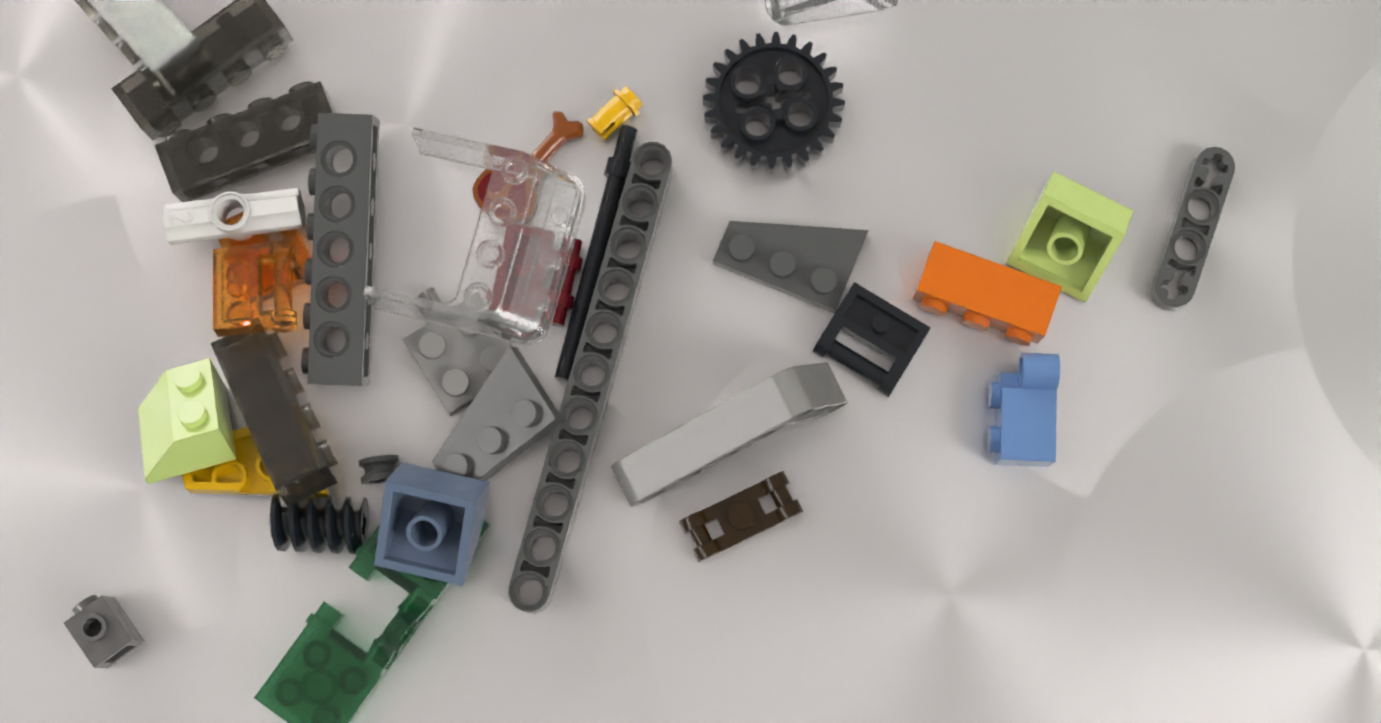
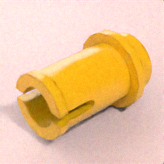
(615, 113)

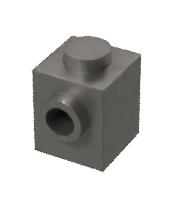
(103, 630)

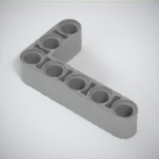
(778, 401)

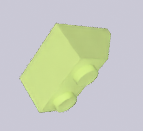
(1070, 236)
(186, 422)

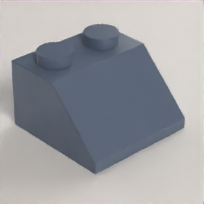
(430, 523)

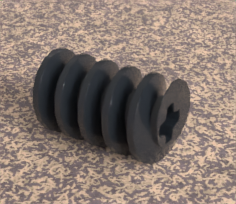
(318, 525)

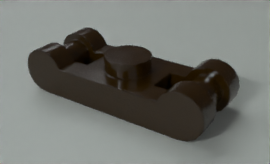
(741, 516)

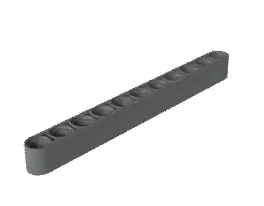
(591, 352)

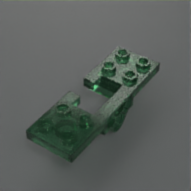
(327, 673)

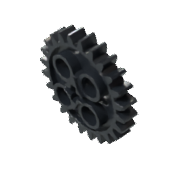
(763, 66)

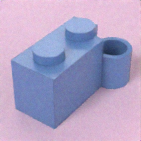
(1025, 412)

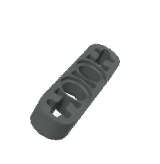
(1197, 230)

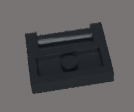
(878, 326)

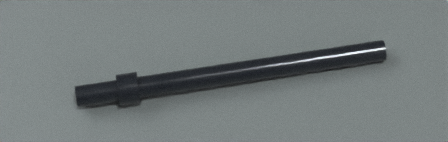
(616, 173)

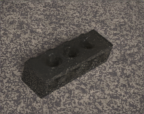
(233, 162)

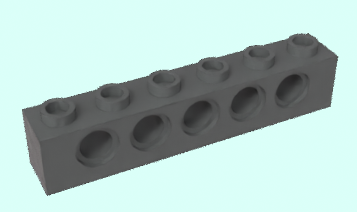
(359, 182)

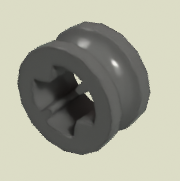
(378, 468)

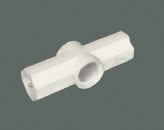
(207, 218)

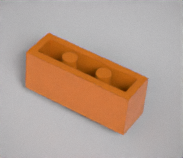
(986, 294)

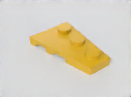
(237, 477)

